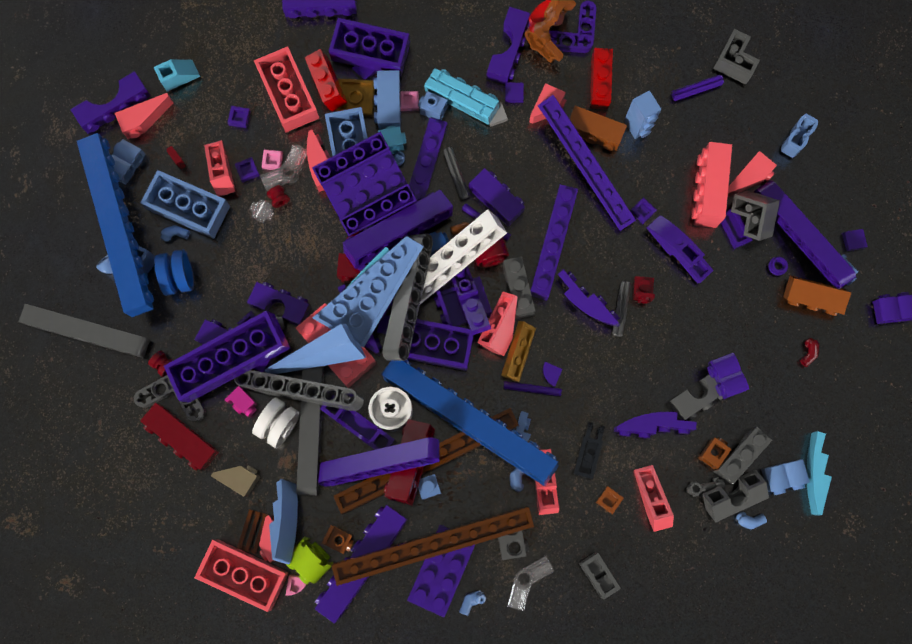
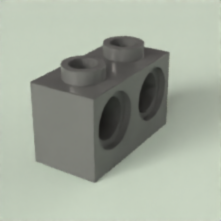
(504, 542)
(599, 575)

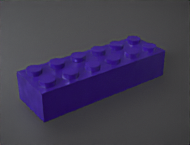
(226, 357)
(377, 536)

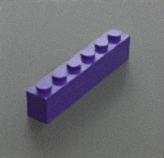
(390, 231)
(553, 242)

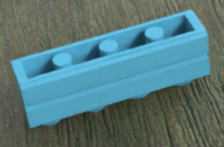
(463, 96)

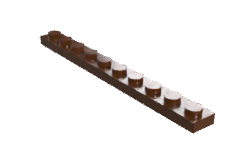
(448, 449)
(432, 545)

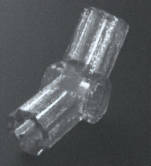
(293, 162)
(520, 592)

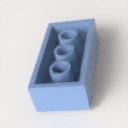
(345, 129)
(185, 204)

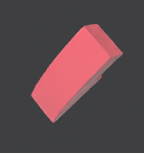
(547, 495)

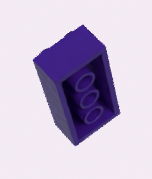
(369, 46)
(441, 345)
(439, 579)

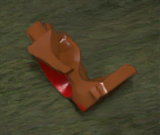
(541, 19)

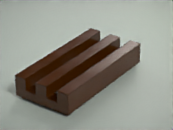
(245, 530)

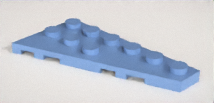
(369, 295)

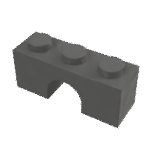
(519, 286)
(687, 405)
(743, 456)
(750, 491)

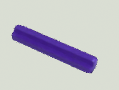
(697, 87)

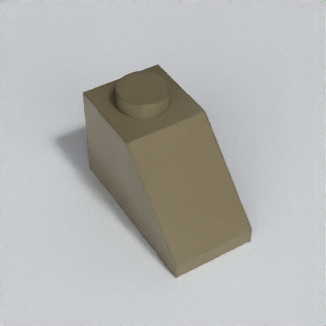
(238, 478)

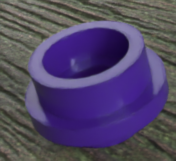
(783, 266)

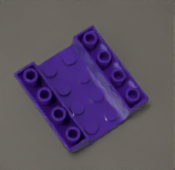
(364, 184)

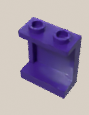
(451, 306)

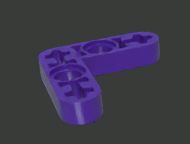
(581, 35)

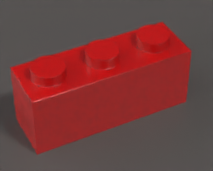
(601, 78)
(325, 80)

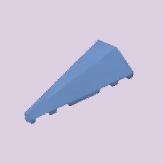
(330, 348)

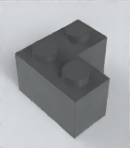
(734, 61)
(760, 213)

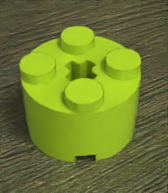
(309, 561)

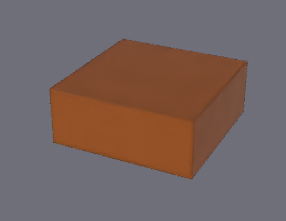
(609, 500)

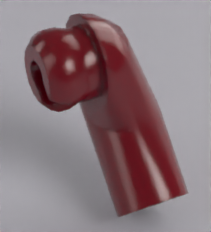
(813, 352)

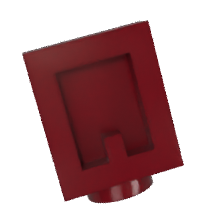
(643, 289)

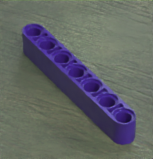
(809, 238)
(379, 462)

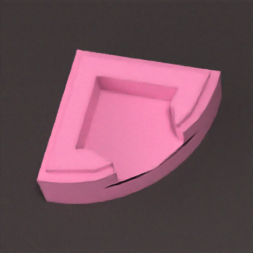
(294, 585)

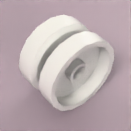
(387, 398)
(276, 422)

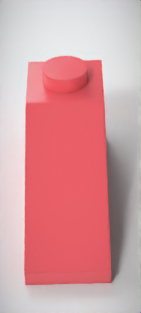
(142, 116)
(219, 168)
(753, 174)
(502, 325)
(654, 498)

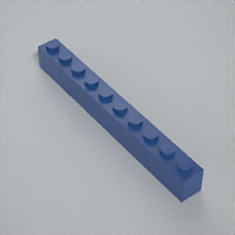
(115, 225)
(472, 421)

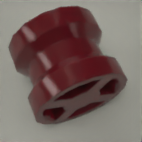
(278, 196)

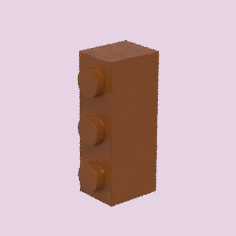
(597, 128)
(816, 295)

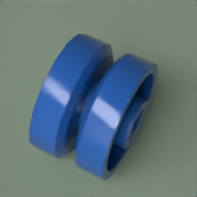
(174, 272)

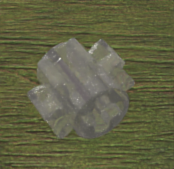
(261, 211)

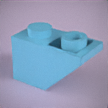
(176, 73)

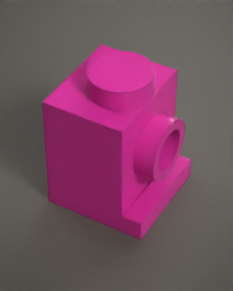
(242, 402)

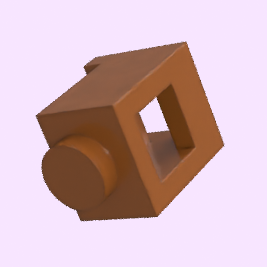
(722, 451)
(332, 533)

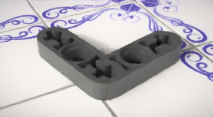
(169, 390)

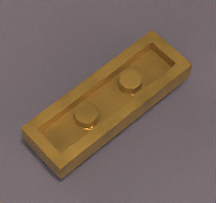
(518, 351)

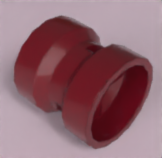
(158, 361)

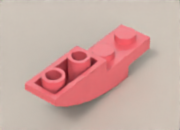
(315, 155)

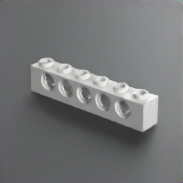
(462, 251)

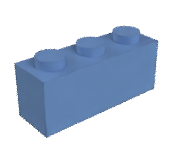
(387, 99)
(642, 115)

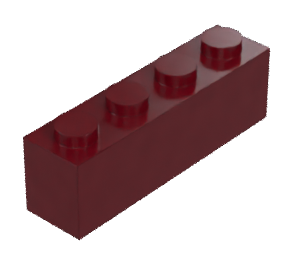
(179, 436)
(404, 483)

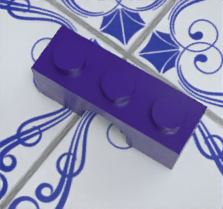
(264, 297)

